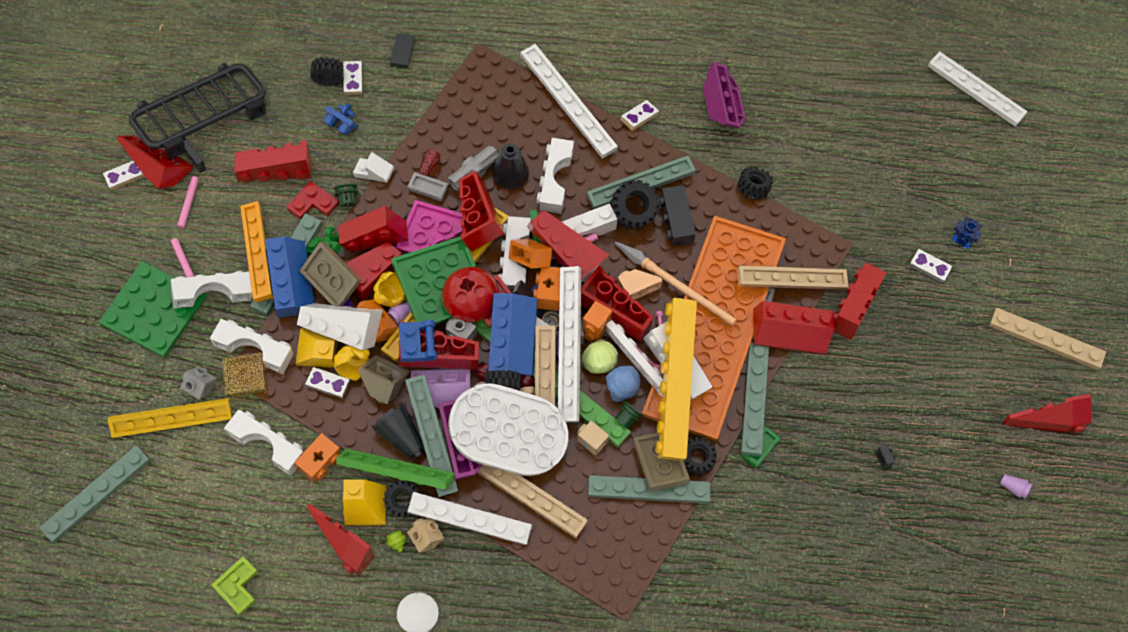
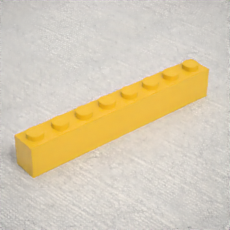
(677, 380)

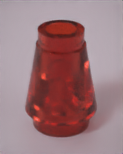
(429, 162)

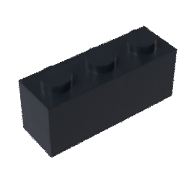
(677, 215)

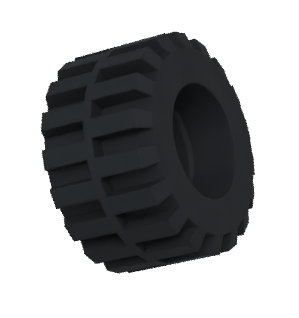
(649, 200)

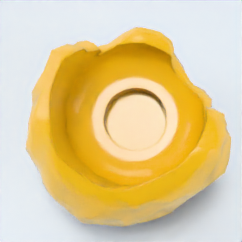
(388, 290)
(349, 360)

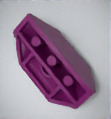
(723, 96)
(460, 464)

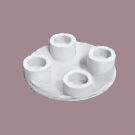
(417, 613)

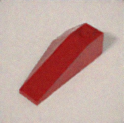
(1065, 417)
(348, 546)

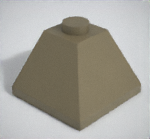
(382, 378)

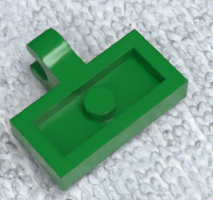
(329, 239)

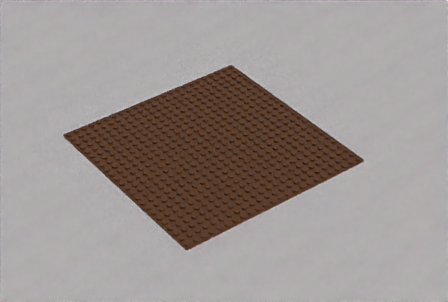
(505, 103)

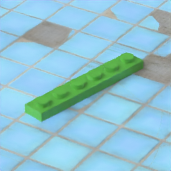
(395, 468)

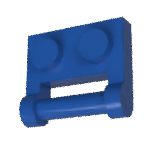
(410, 341)

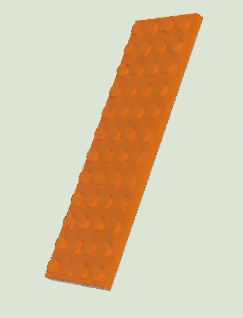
(717, 344)

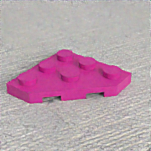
(430, 226)

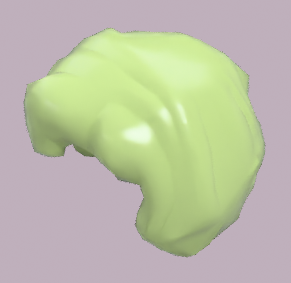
(600, 357)

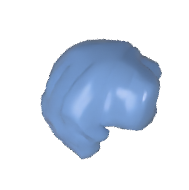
(623, 383)

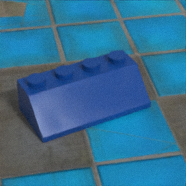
(288, 284)
(513, 333)

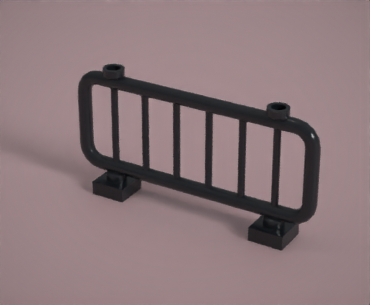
(174, 144)

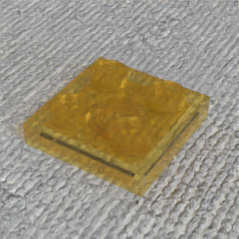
(244, 374)

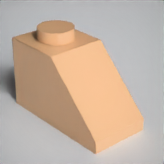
(639, 283)

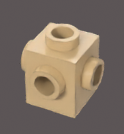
(425, 534)

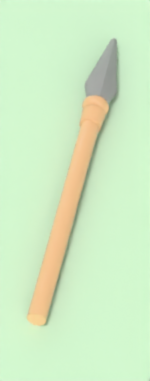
(638, 258)

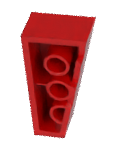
(274, 163)
(479, 215)
(567, 245)
(858, 300)
(625, 311)
(451, 352)

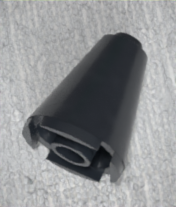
(510, 167)
(400, 431)

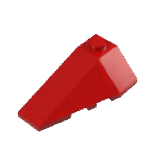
(155, 163)

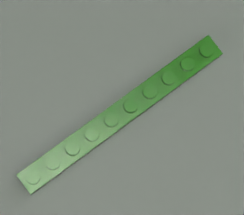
(588, 408)

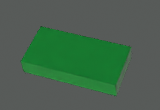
(770, 440)

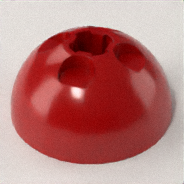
(473, 302)

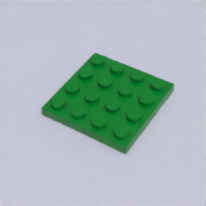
(424, 274)
(146, 311)

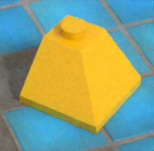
(315, 349)
(364, 503)

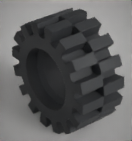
(326, 71)
(758, 190)
(504, 378)
(708, 464)
(390, 496)

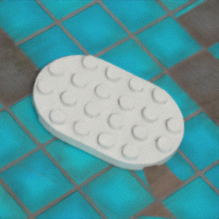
(508, 429)

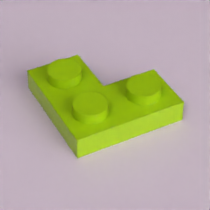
(231, 585)

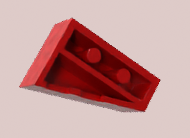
(373, 230)
(370, 267)

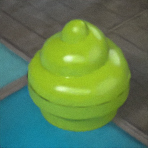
(396, 540)

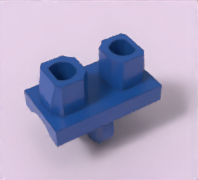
(333, 116)

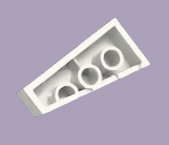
(345, 324)
(655, 341)

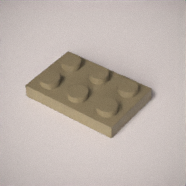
(330, 275)
(658, 472)

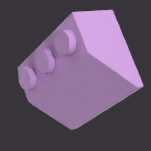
(445, 383)

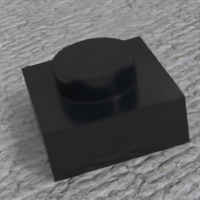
(885, 456)

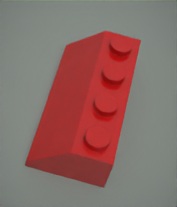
(792, 327)

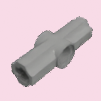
(478, 163)

